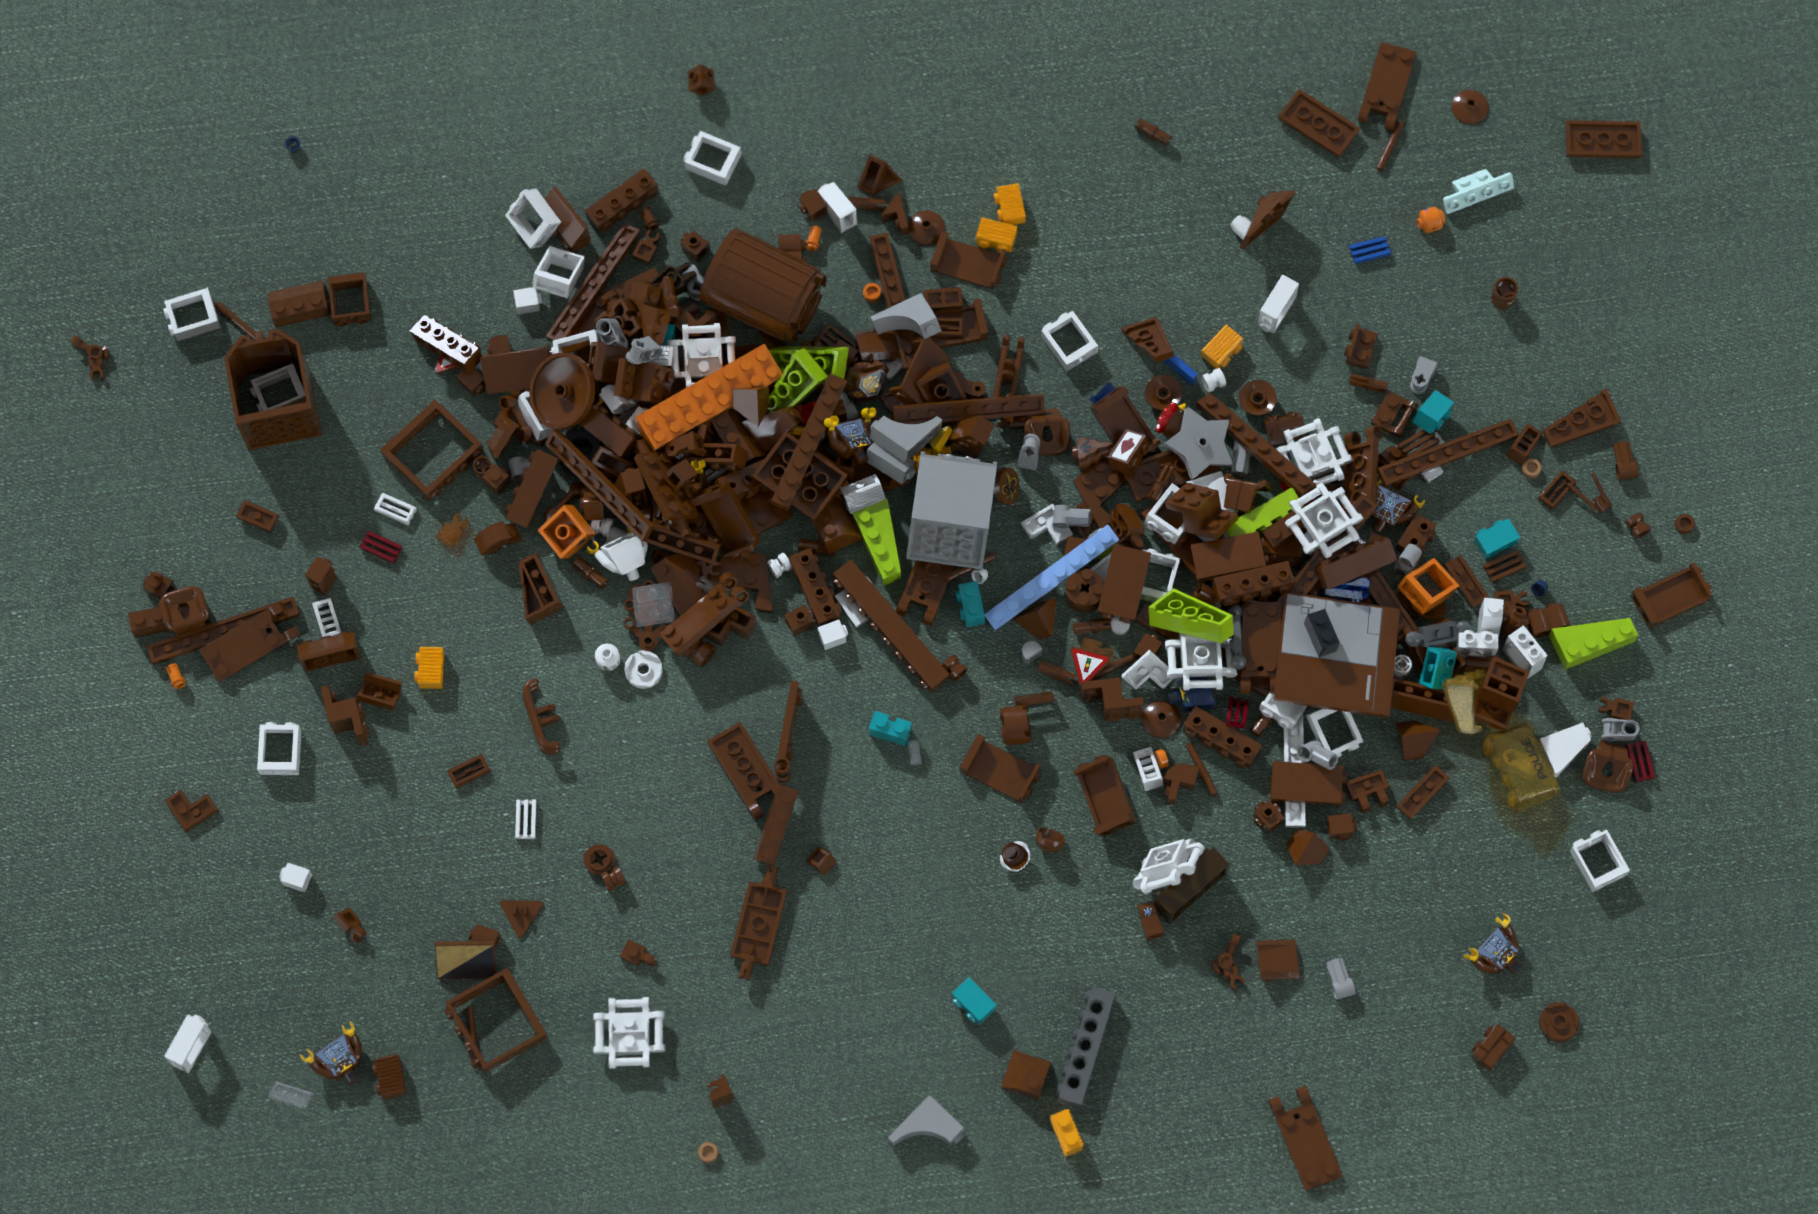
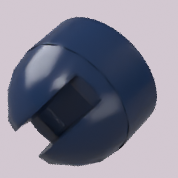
(290, 141)
(1535, 588)

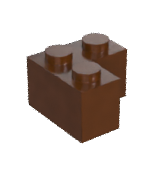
(738, 621)

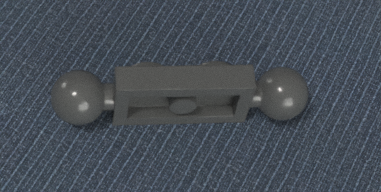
(1437, 633)
(1238, 660)

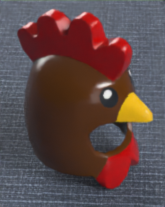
(1170, 420)

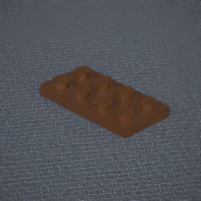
(1318, 123)
(1603, 139)

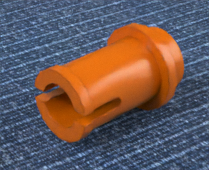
(813, 239)
(175, 676)

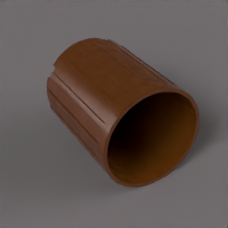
(762, 286)

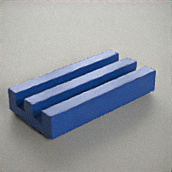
(1384, 245)
(1182, 369)

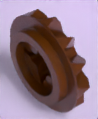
(602, 851)

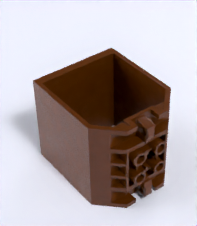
(277, 424)

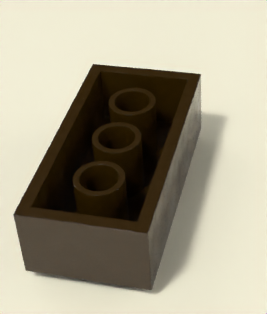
(1178, 898)

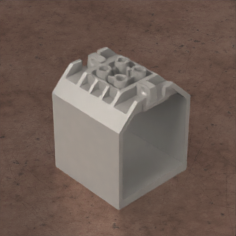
(951, 510)

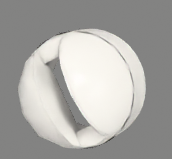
(976, 575)

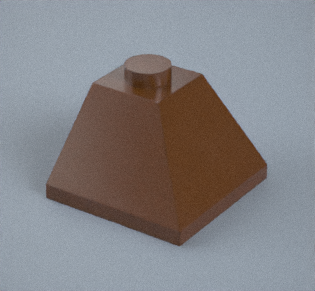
(1026, 1075)

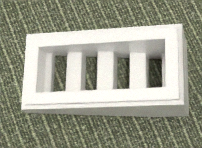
(319, 604)
(1153, 779)

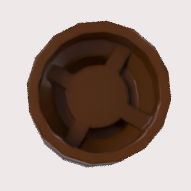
(1504, 293)
(700, 652)

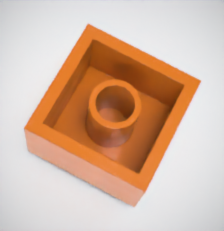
(566, 531)

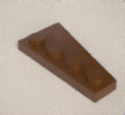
(1587, 419)

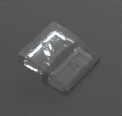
(653, 604)

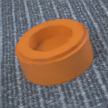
(872, 292)
(1161, 759)

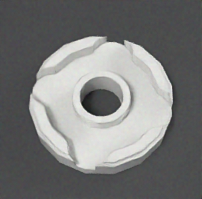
(643, 680)

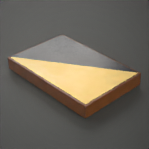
(465, 959)

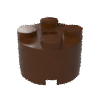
(1083, 601)
(1016, 725)

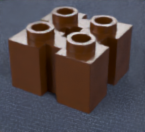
(625, 313)

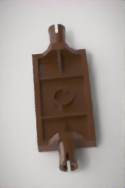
(673, 505)
(758, 923)

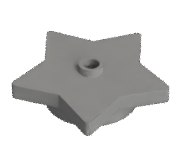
(1188, 446)

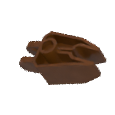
(1127, 526)

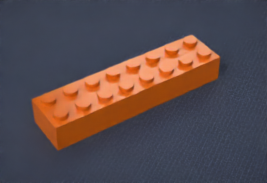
(705, 398)

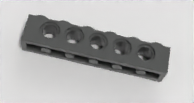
(1075, 1096)

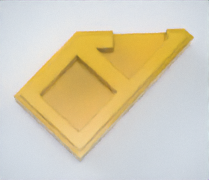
(940, 439)

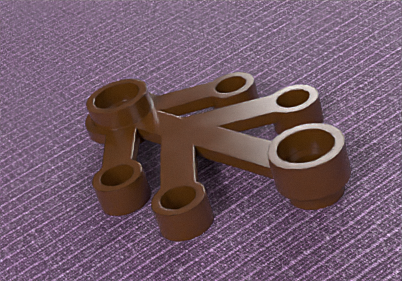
(648, 629)

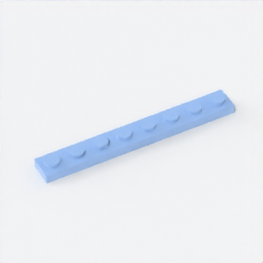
(1051, 577)

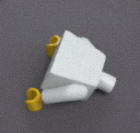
(622, 555)

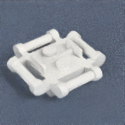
(701, 355)
(1314, 453)
(1324, 520)
(1199, 659)
(1167, 863)
(629, 1033)

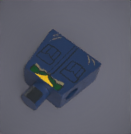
(1194, 697)

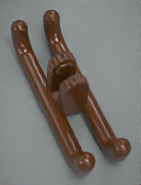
(1009, 369)
(537, 724)

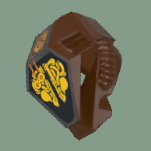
(865, 380)

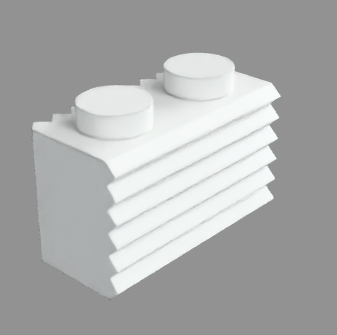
(863, 493)

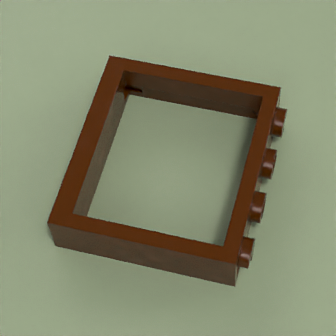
(411, 431)
(506, 977)

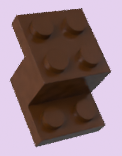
(643, 382)
(1201, 511)
(1499, 694)
(1112, 699)
(345, 715)

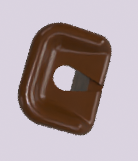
(1059, 427)
(1241, 494)
(197, 609)
(1597, 760)

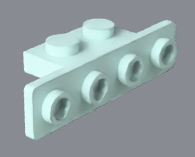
(1476, 189)

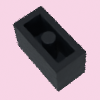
(1321, 632)

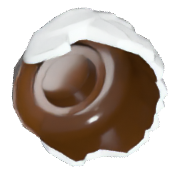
(1015, 856)

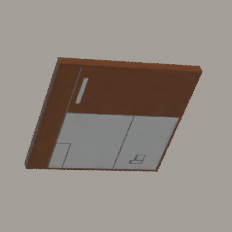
(1353, 677)

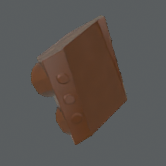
(876, 346)
(502, 437)
(1277, 959)

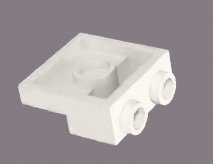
(1477, 644)

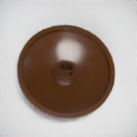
(562, 390)

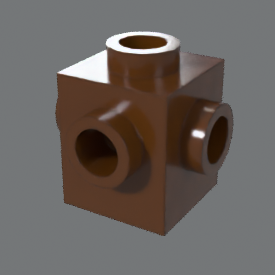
(701, 80)
(1513, 619)
(1267, 816)

